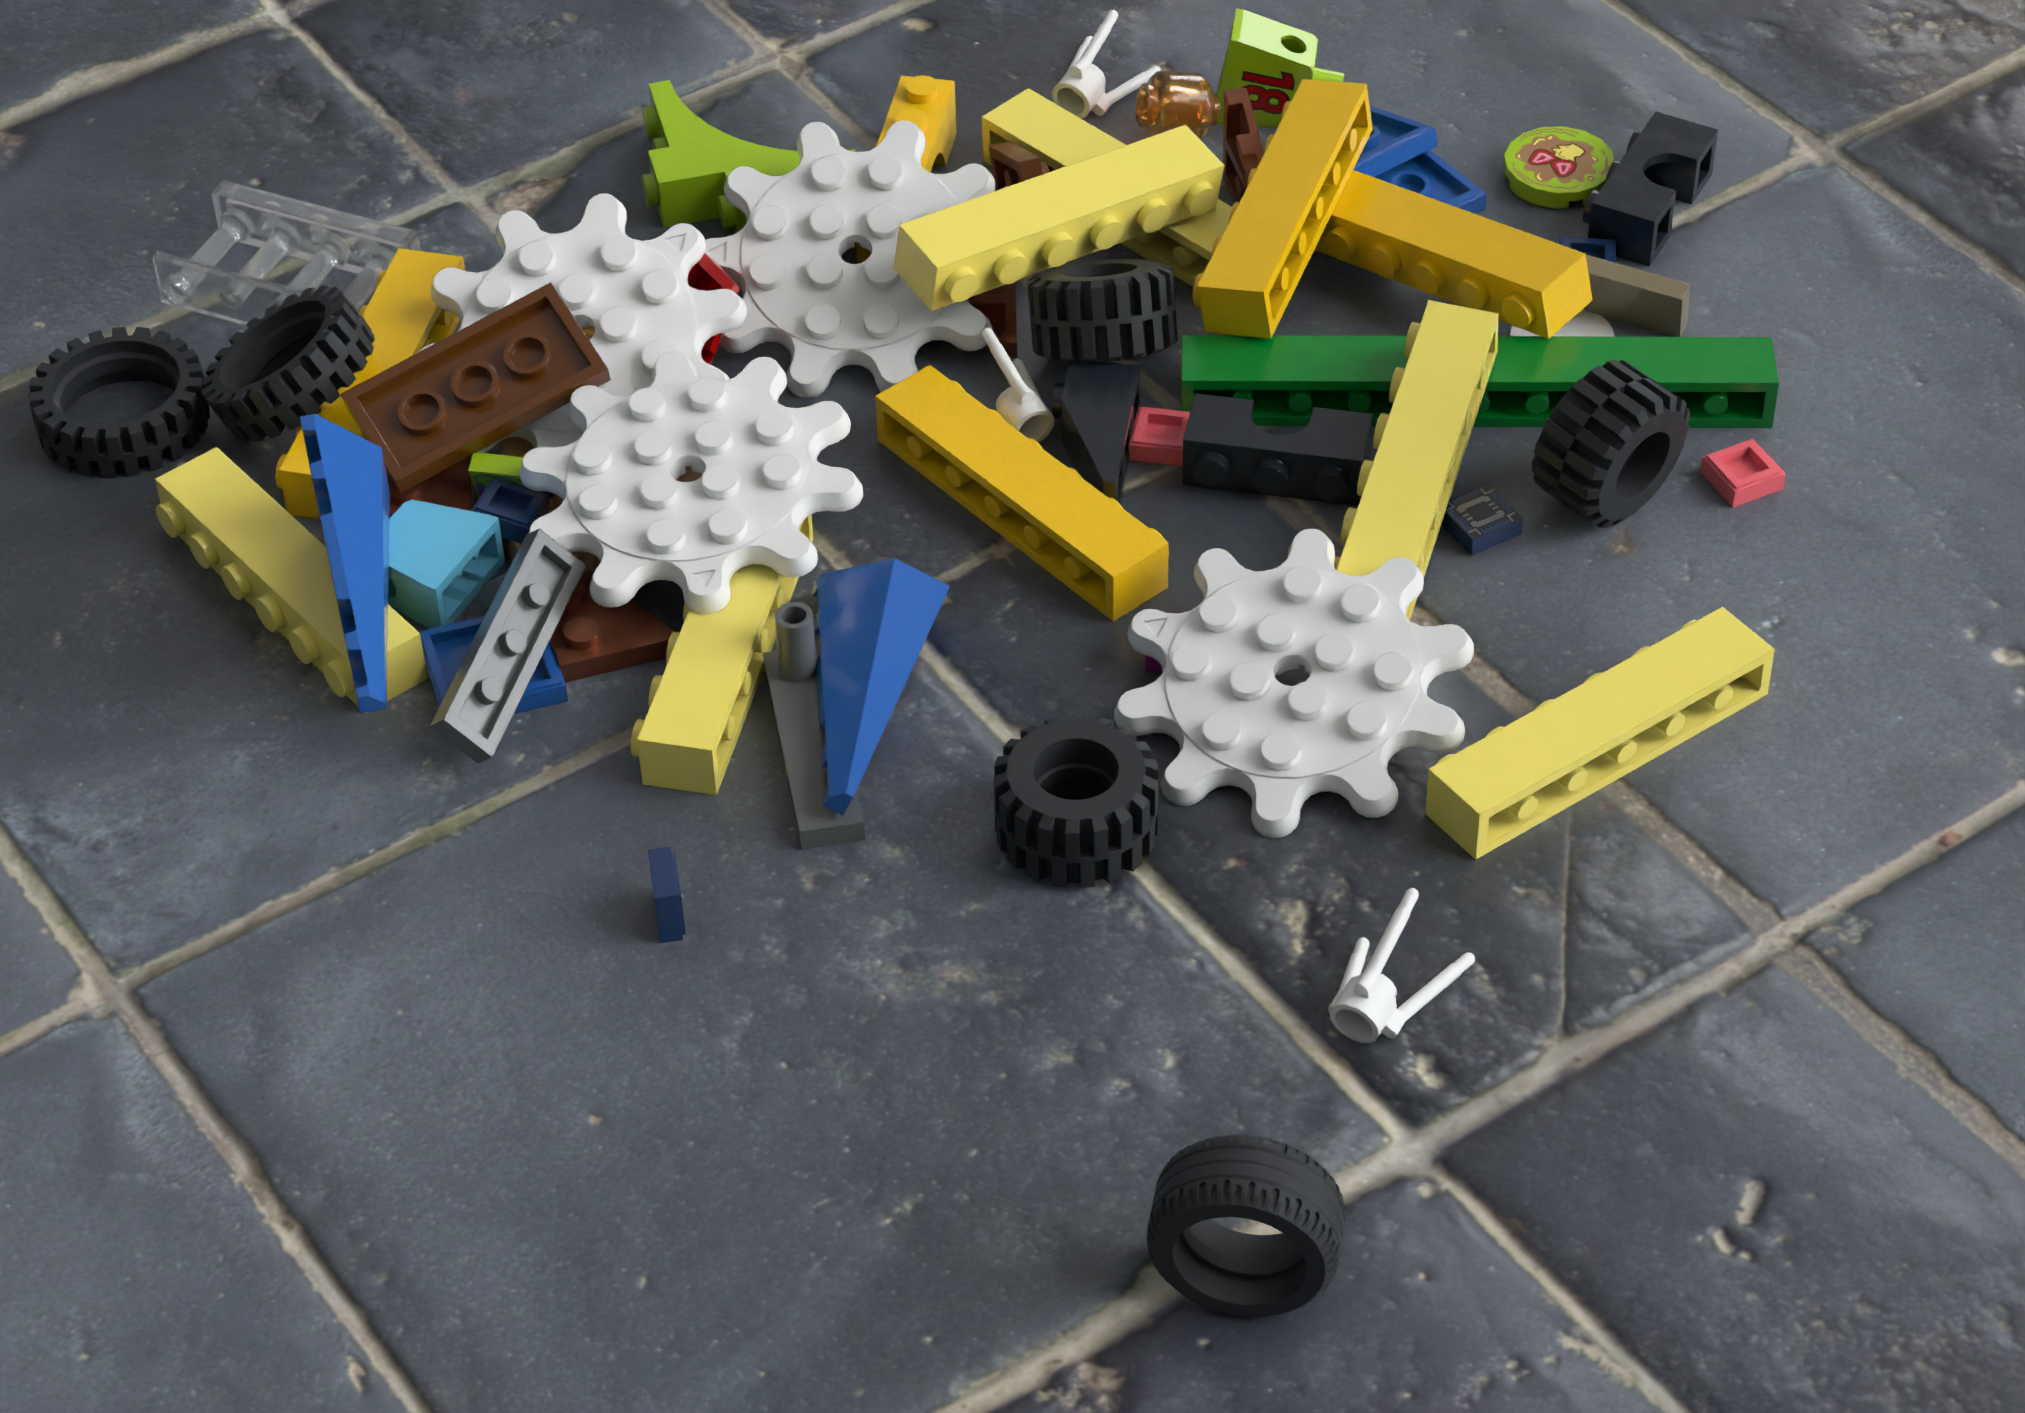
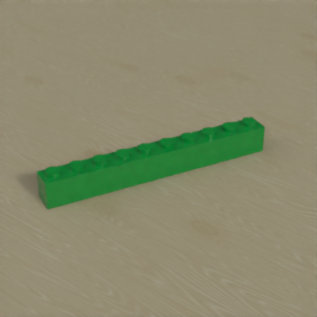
(1720, 378)

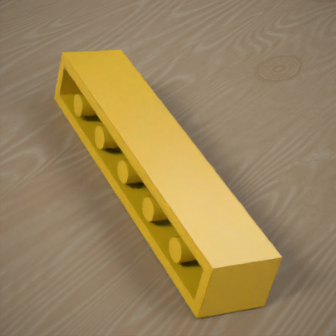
(1284, 209)
(1457, 255)
(402, 323)
(1023, 492)

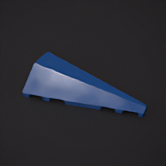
(355, 523)
(870, 638)

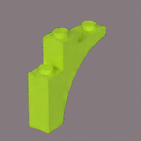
(695, 160)

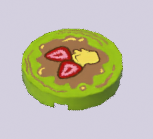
(1556, 165)

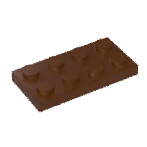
(475, 387)

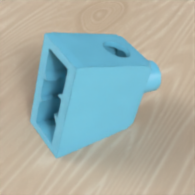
(440, 560)

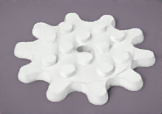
(794, 268)
(619, 285)
(741, 512)
(1306, 738)

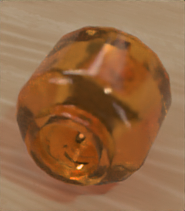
(1175, 101)

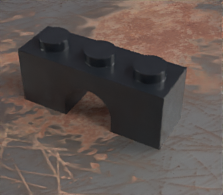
(1637, 202)
(1315, 464)

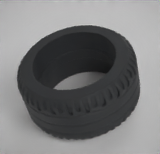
(1255, 1182)

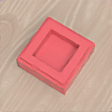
(1158, 436)
(1742, 472)

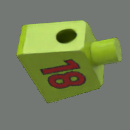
(1269, 63)

